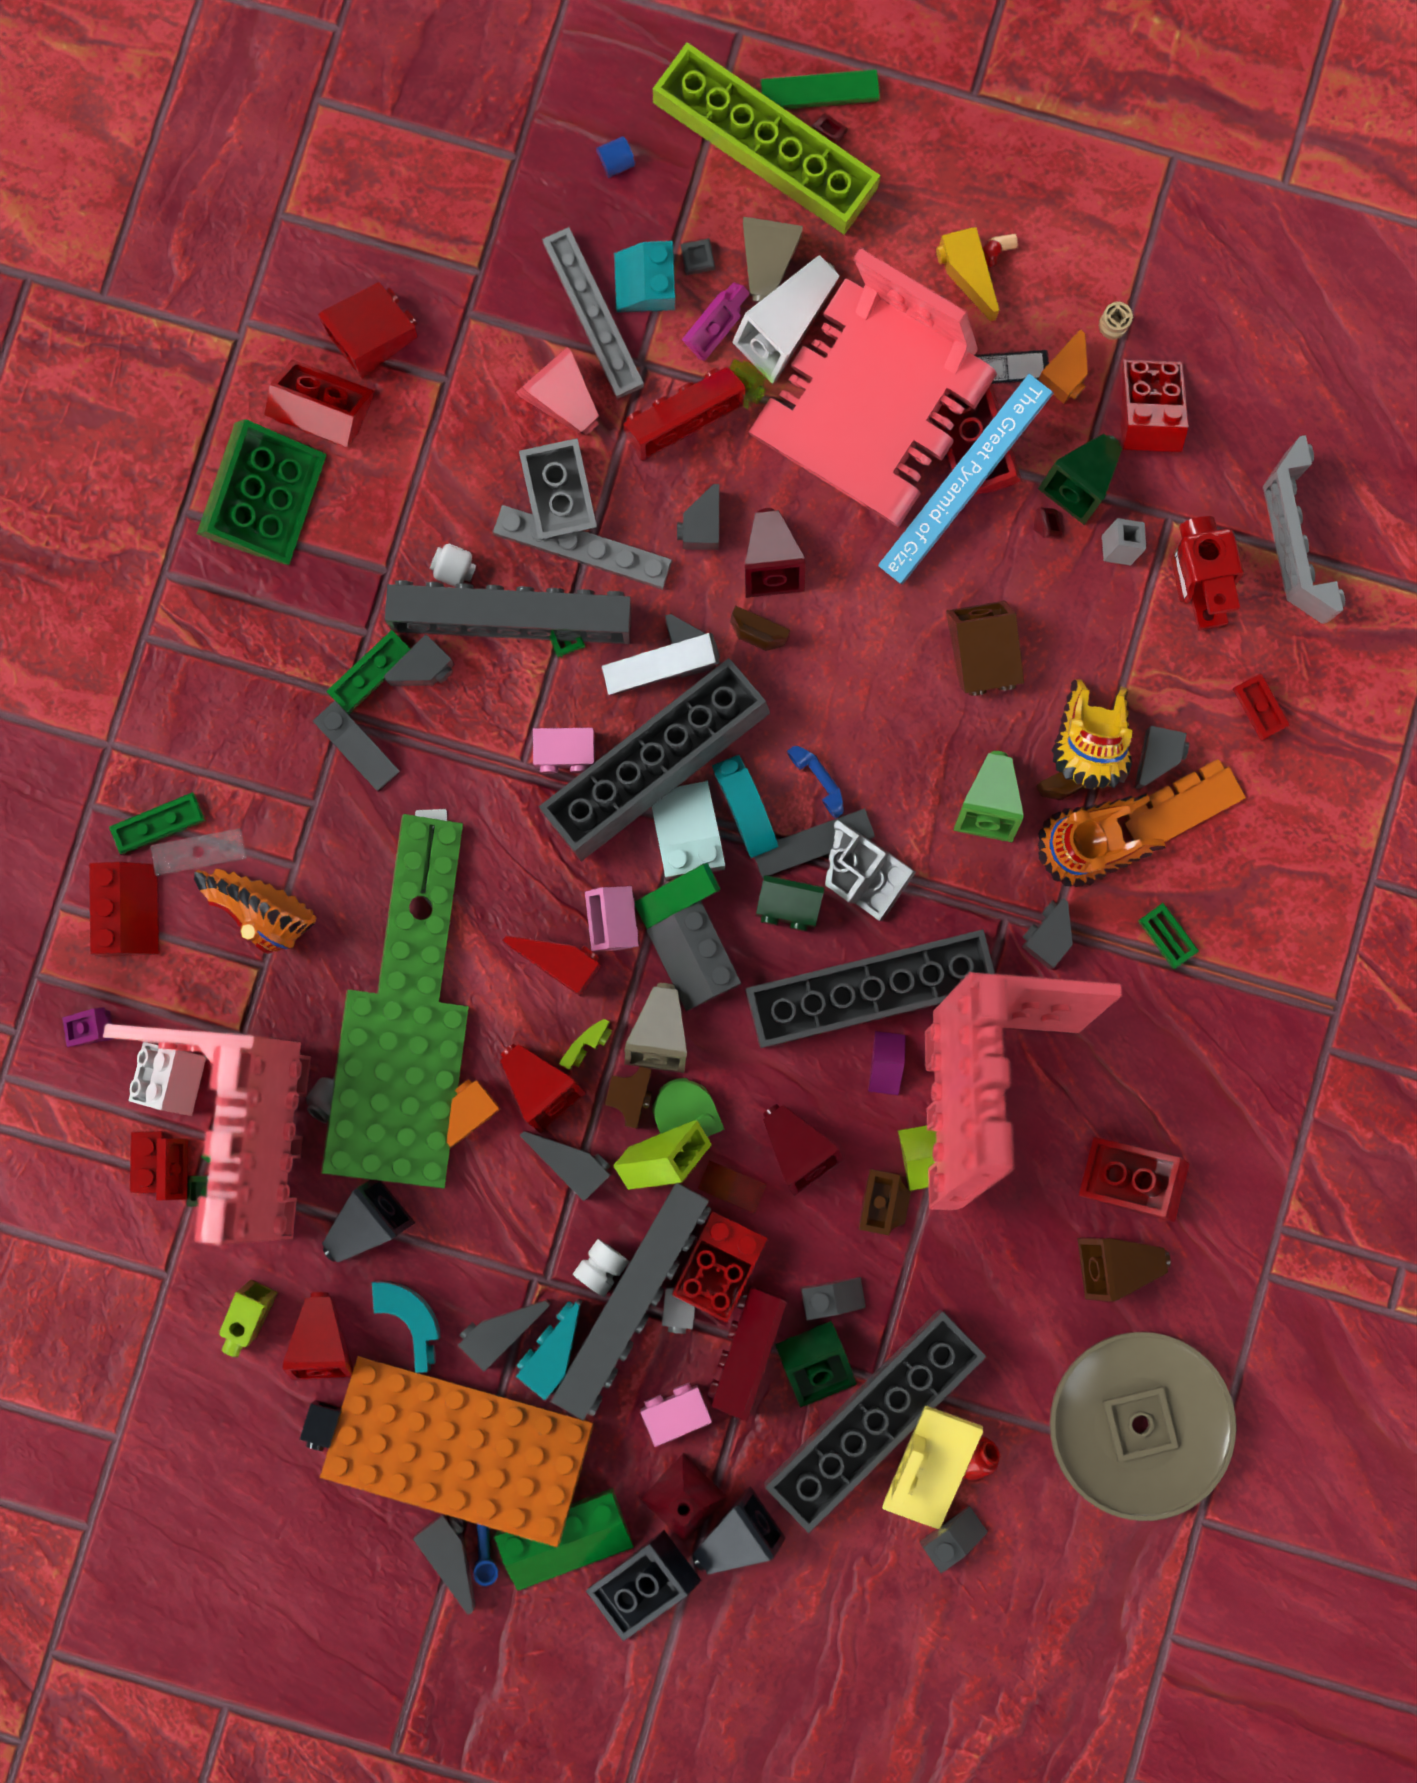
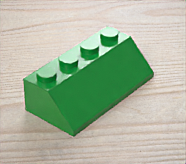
(590, 1534)

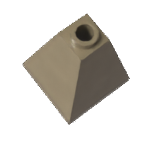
(768, 253)
(658, 1033)

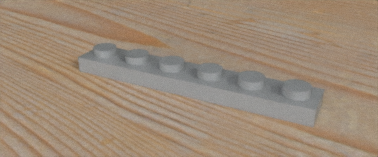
(593, 313)
(586, 549)

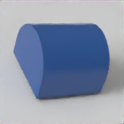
(616, 156)

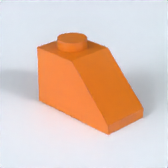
(1067, 370)
(469, 1110)

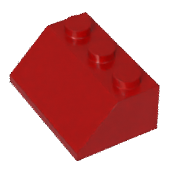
(318, 402)
(123, 909)

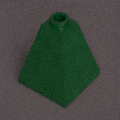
(1083, 477)

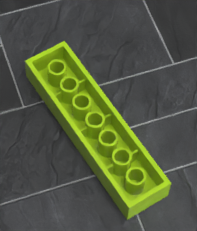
(765, 138)

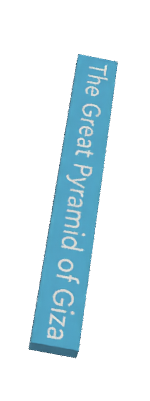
(966, 478)

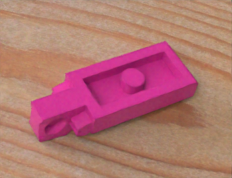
(716, 321)

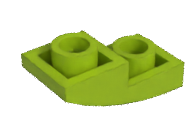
(595, 1035)

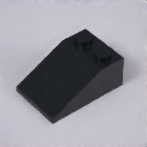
(644, 1585)

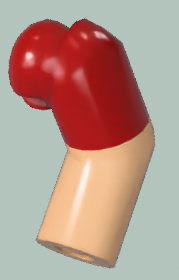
(996, 245)

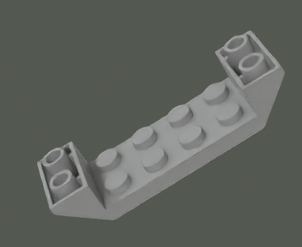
(1321, 600)

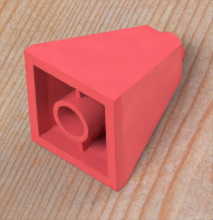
(562, 394)

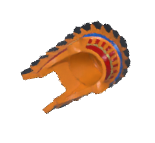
(1090, 842)
(261, 912)

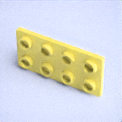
(932, 1467)

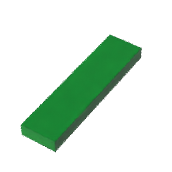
(822, 89)

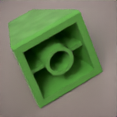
(993, 802)

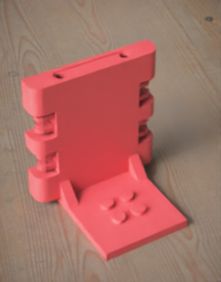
(878, 389)
(971, 1074)
(252, 1131)

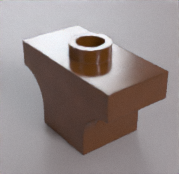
(630, 1095)

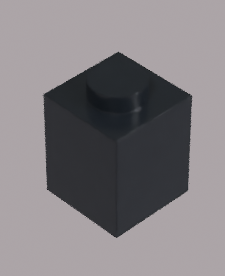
(320, 1425)

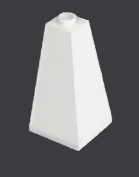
(782, 318)

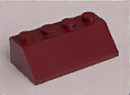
(748, 1352)

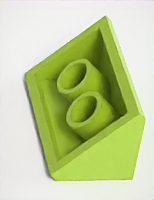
(917, 1155)

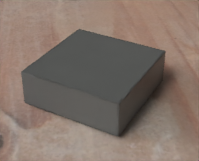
(697, 256)

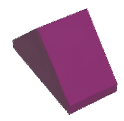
(887, 1063)

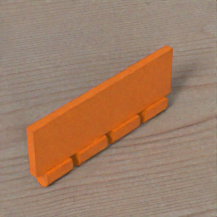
(1190, 806)

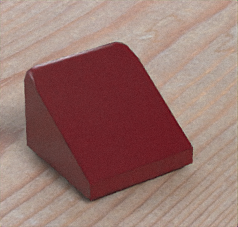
(830, 128)

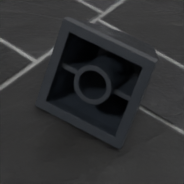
(365, 1222)
(740, 1538)

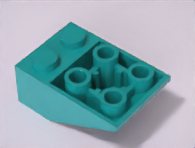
(550, 1362)

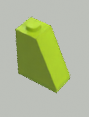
(663, 1158)

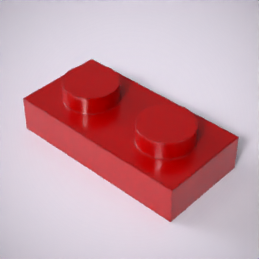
(1261, 707)
(144, 1161)
(172, 1169)

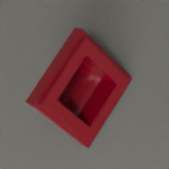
(1048, 523)

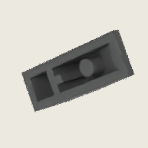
(356, 746)
(575, 1167)
(496, 1334)
(447, 1553)

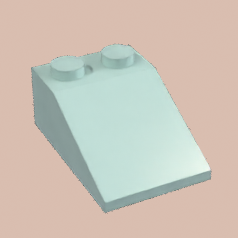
(687, 830)

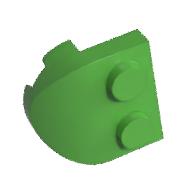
(684, 1102)

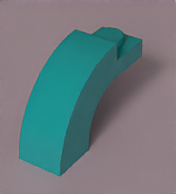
(745, 806)
(415, 1312)

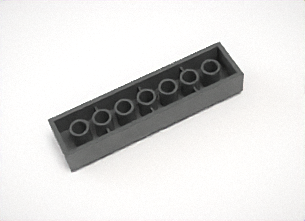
(508, 612)
(655, 759)
(865, 989)
(629, 1301)
(873, 1420)

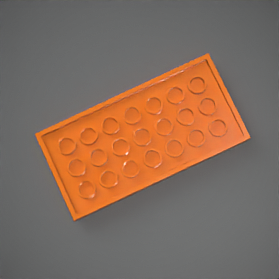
(457, 1451)

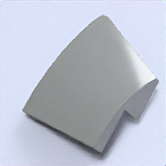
(865, 872)

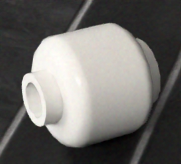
(452, 565)

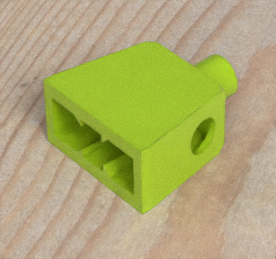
(246, 1316)

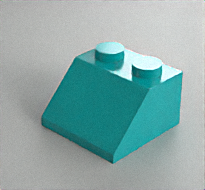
(645, 277)

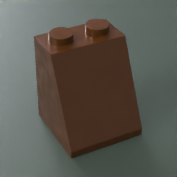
(986, 647)

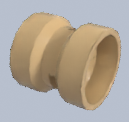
(1111, 325)

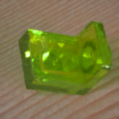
(751, 379)

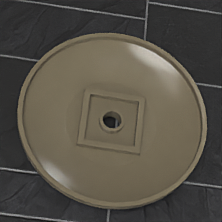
(1186, 1435)

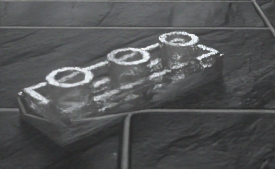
(180, 854)

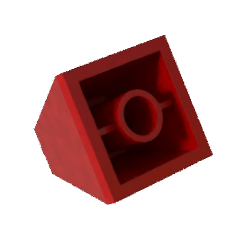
(538, 1087)
(318, 1343)

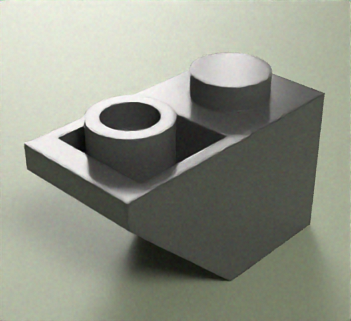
(1052, 936)

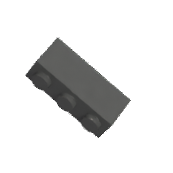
(693, 956)

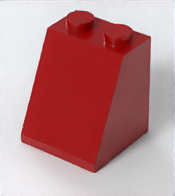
(369, 327)

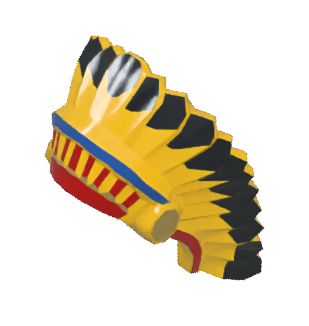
(1093, 740)

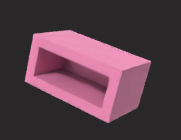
(563, 749)
(611, 918)
(675, 1414)

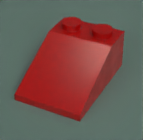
(561, 961)
(1134, 1179)

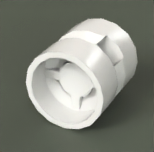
(601, 1267)

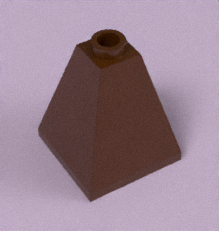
(1119, 1267)

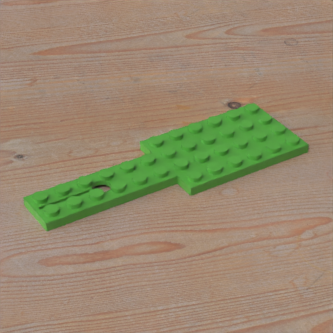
(402, 1044)

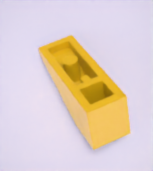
(967, 267)

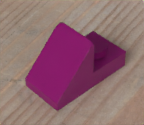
(86, 1027)

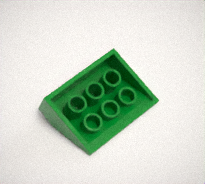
(261, 492)

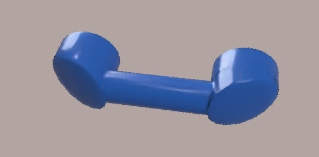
(834, 800)
(484, 1569)

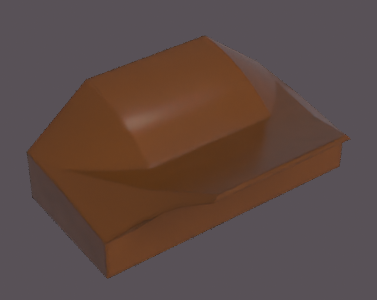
(758, 630)
(1058, 787)
(883, 1203)

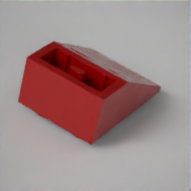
(1153, 406)
(719, 1266)

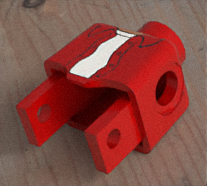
(1207, 570)

